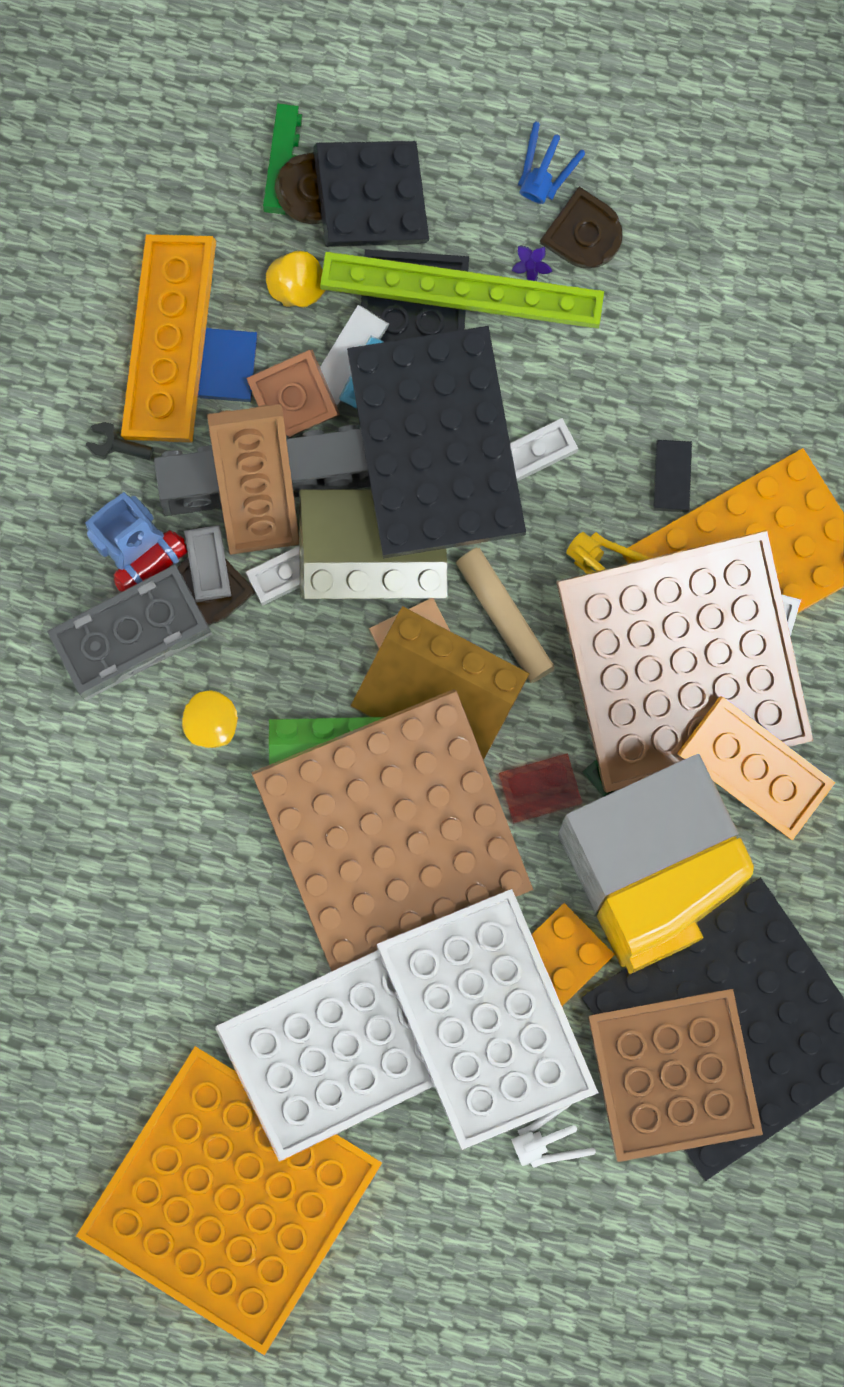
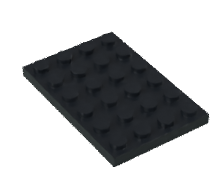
(436, 442)

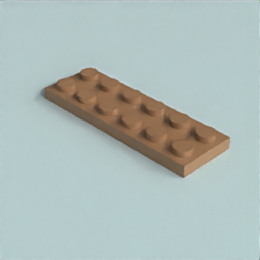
(254, 478)

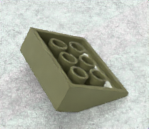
(344, 553)

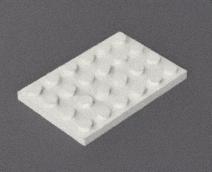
(486, 1019)
(326, 1055)

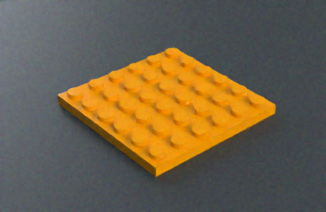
(216, 1212)

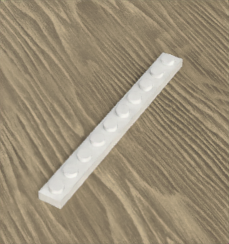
(529, 455)

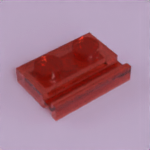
(540, 788)

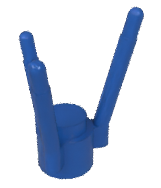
(537, 184)

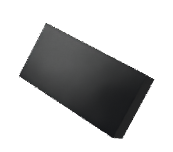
(672, 476)

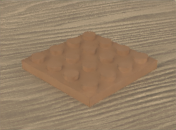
(675, 1075)

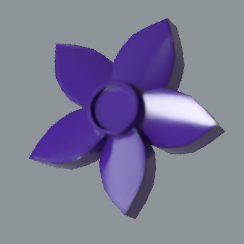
(531, 262)

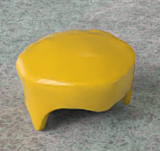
(295, 279)
(209, 719)

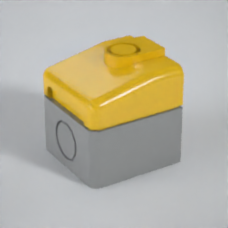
(656, 860)

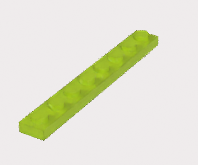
(462, 290)

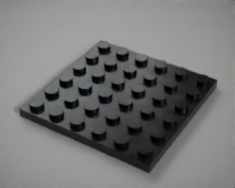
(783, 1002)

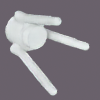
(532, 1146)

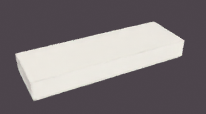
(355, 333)

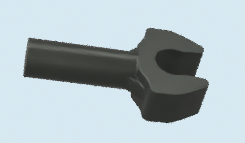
(116, 444)

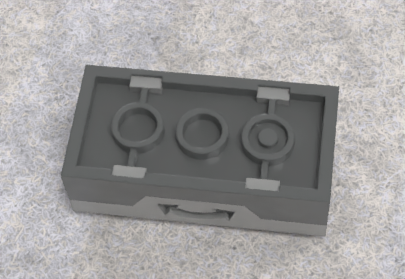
(129, 632)

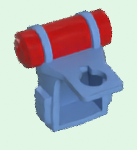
(134, 543)

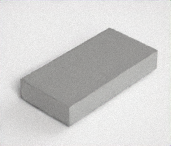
(207, 563)

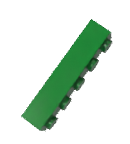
(282, 150)

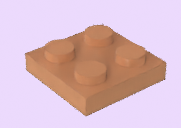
(299, 389)

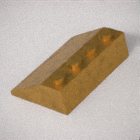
(428, 660)

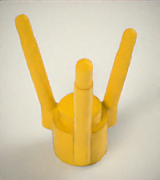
(587, 551)

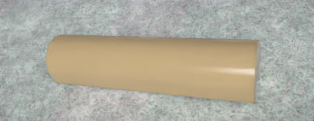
(505, 615)

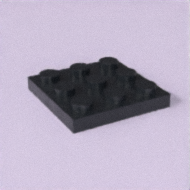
(371, 193)
(411, 318)

